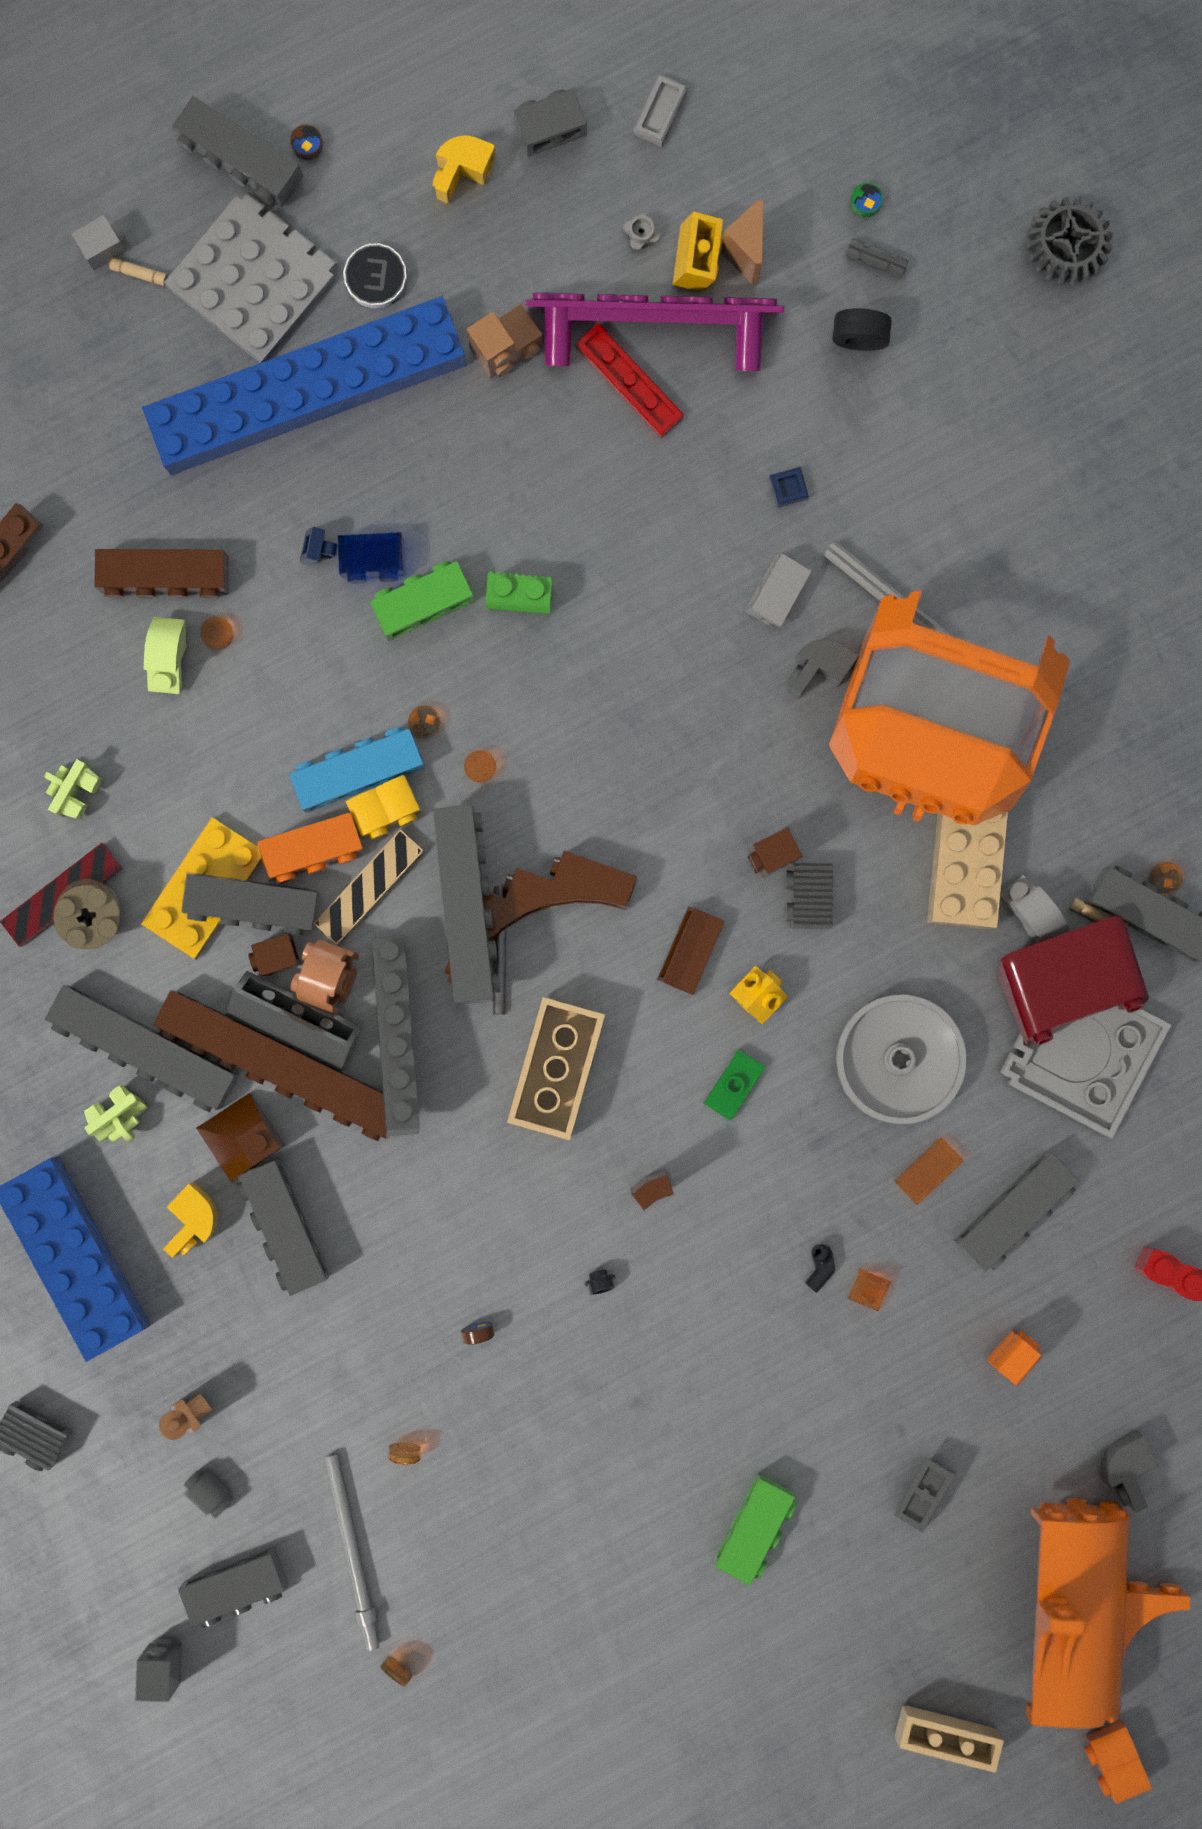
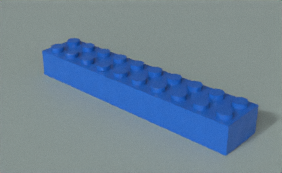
(305, 386)

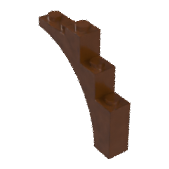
(574, 882)

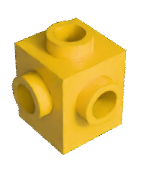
(759, 994)

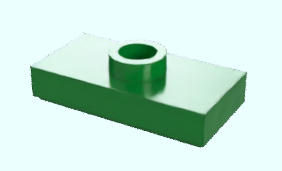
(734, 1085)

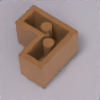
(504, 340)

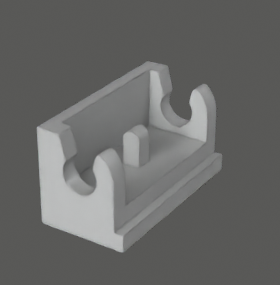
(777, 590)

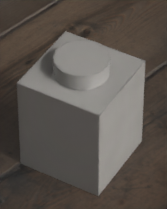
(99, 241)

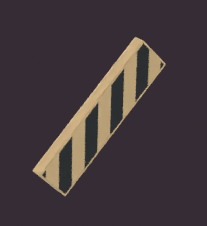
(368, 887)

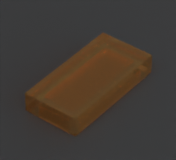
(928, 1170)

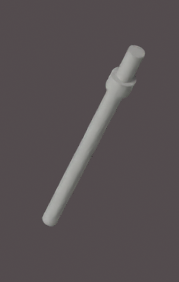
(366, 1613)

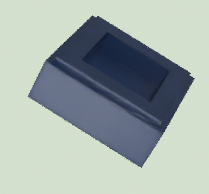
(789, 487)

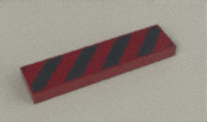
(38, 910)

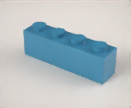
(357, 769)

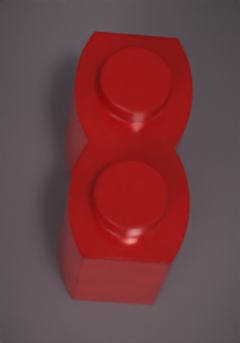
(1170, 1272)

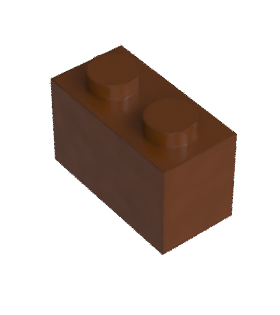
(774, 853)

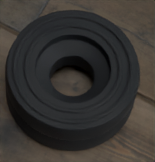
(862, 329)

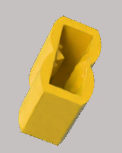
(384, 807)

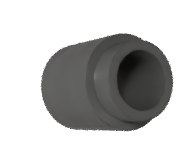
(207, 1493)

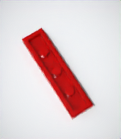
(629, 380)

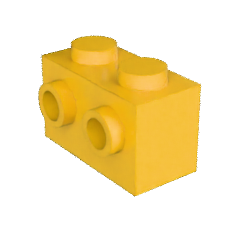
(698, 252)

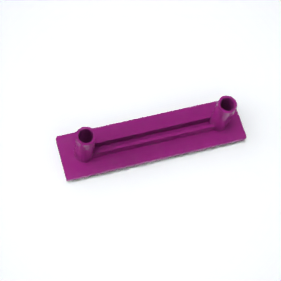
(565, 307)

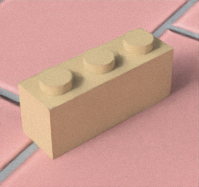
(949, 1738)

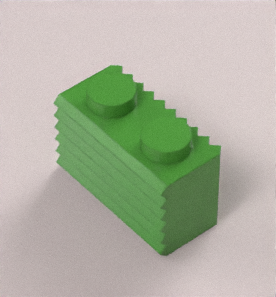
(519, 593)

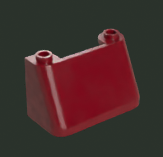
(1072, 978)

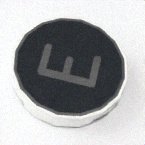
(375, 275)

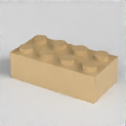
(967, 872)
(556, 1068)

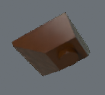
(240, 1137)

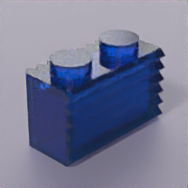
(371, 556)

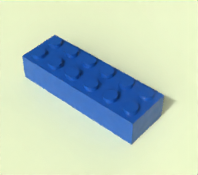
(72, 1258)

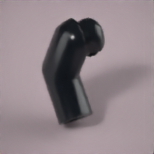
(824, 1267)

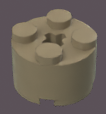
(78, 930)

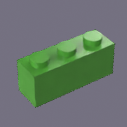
(421, 599)
(755, 1529)

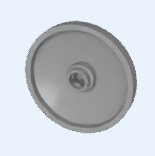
(901, 1059)

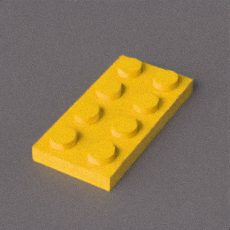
(214, 853)

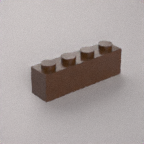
(161, 571)

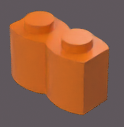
(1015, 1356)
(1118, 1763)

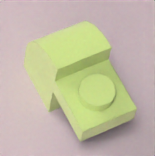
(163, 654)

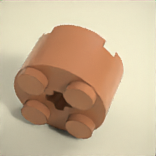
(325, 975)

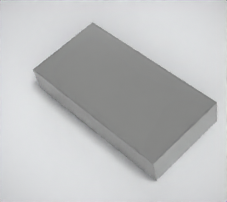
(660, 110)

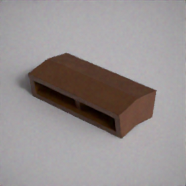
(690, 950)
(652, 1189)

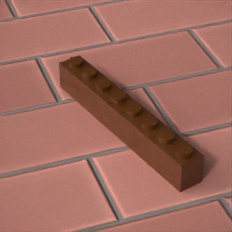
(274, 1062)

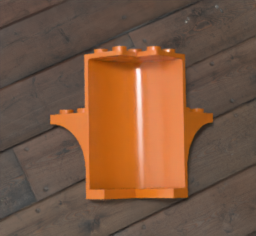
(1087, 1613)

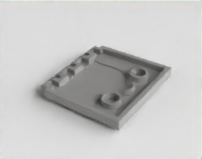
(252, 276)
(1090, 1066)

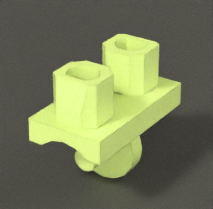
(65, 801)
(118, 1119)

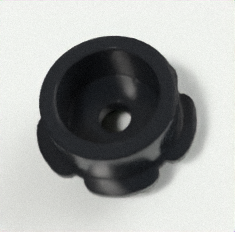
(600, 1282)

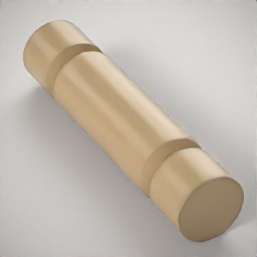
(138, 271)
(1089, 911)

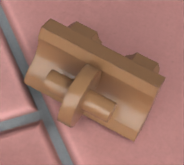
(183, 1417)

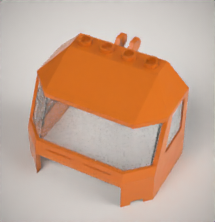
(943, 718)

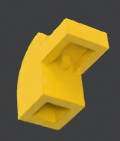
(462, 157)
(198, 1215)

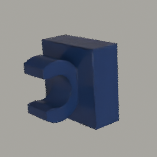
(315, 547)

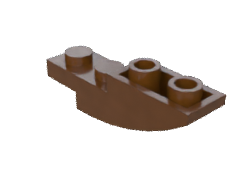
(16, 533)

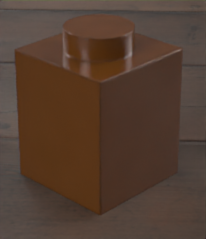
(274, 955)

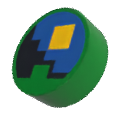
(866, 199)

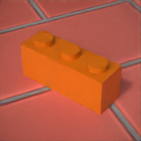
(310, 848)

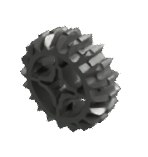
(1093, 234)

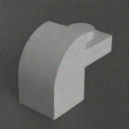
(1034, 909)

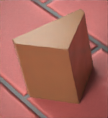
(744, 242)

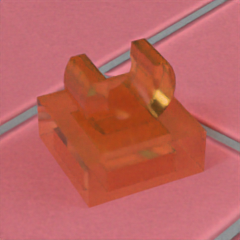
(869, 1289)

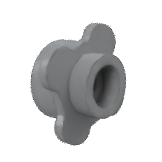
(643, 222)

